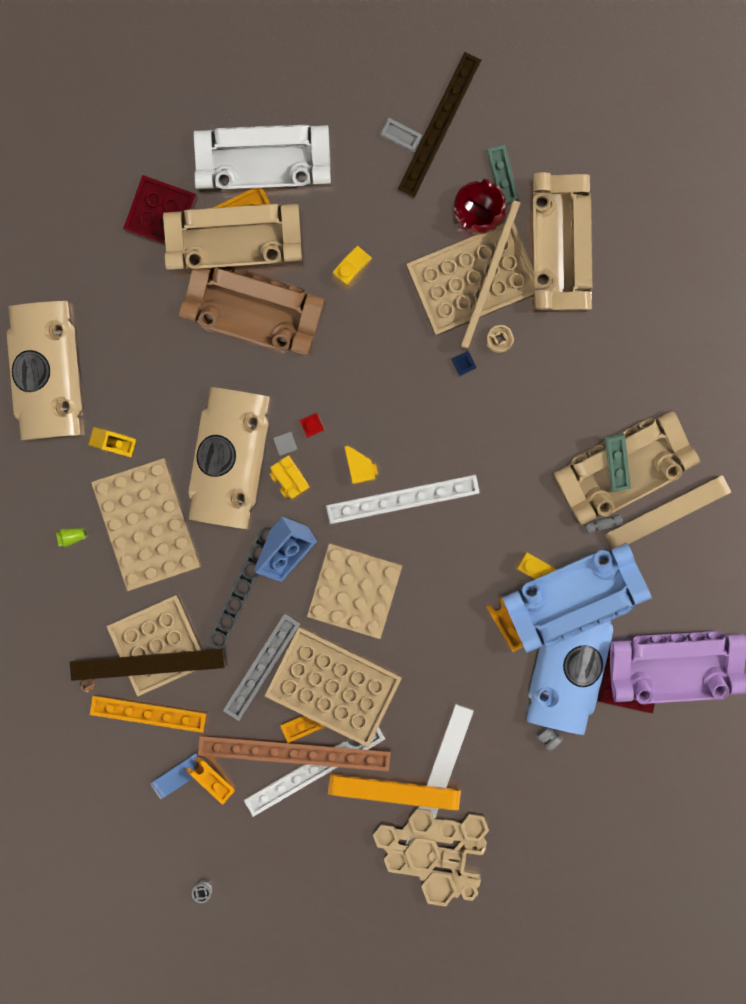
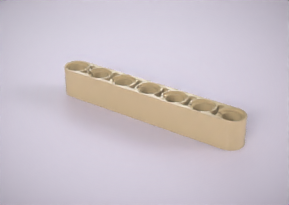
(668, 512)

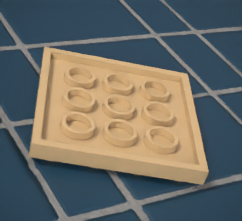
(354, 591)
(154, 631)

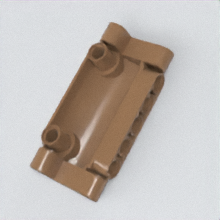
(252, 307)

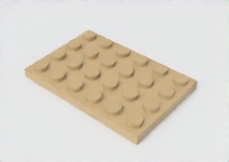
(454, 276)
(145, 524)
(333, 687)

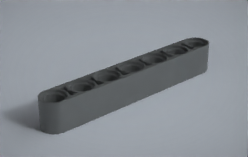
(235, 594)

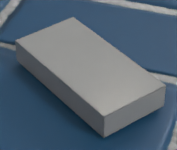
(401, 135)

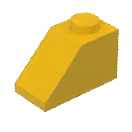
(351, 266)
(112, 442)
(360, 466)

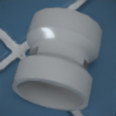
(549, 738)
(204, 889)

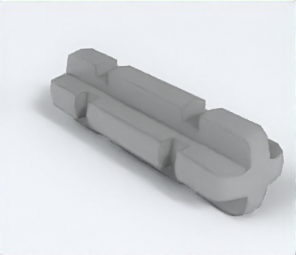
(604, 524)

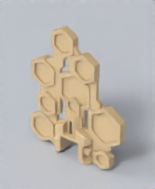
(424, 855)

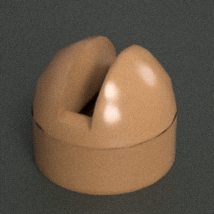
(89, 688)

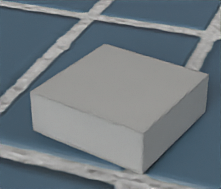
(285, 443)

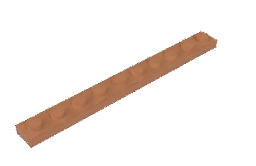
(294, 753)

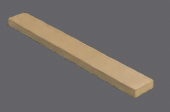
(490, 274)

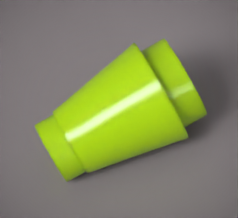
(69, 536)

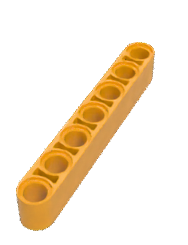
(394, 792)

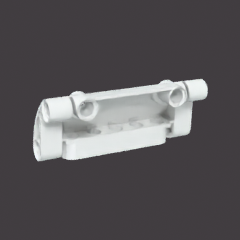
(262, 156)

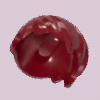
(480, 206)

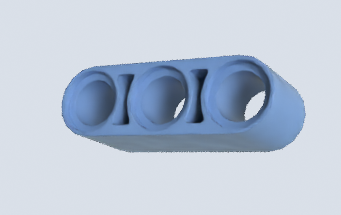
(174, 777)

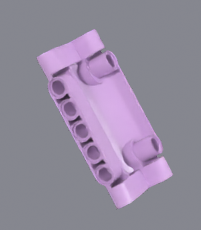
(678, 667)

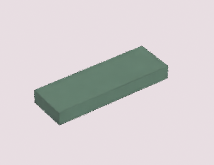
(502, 172)
(617, 462)

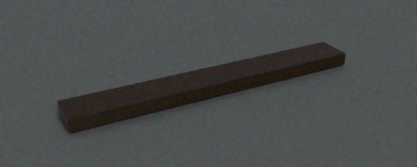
(439, 124)
(147, 664)

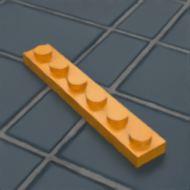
(148, 714)

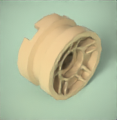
(492, 342)

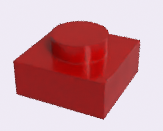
(311, 425)

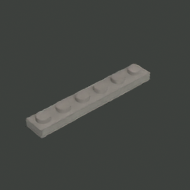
(261, 667)

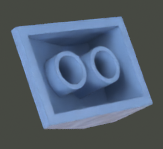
(284, 549)

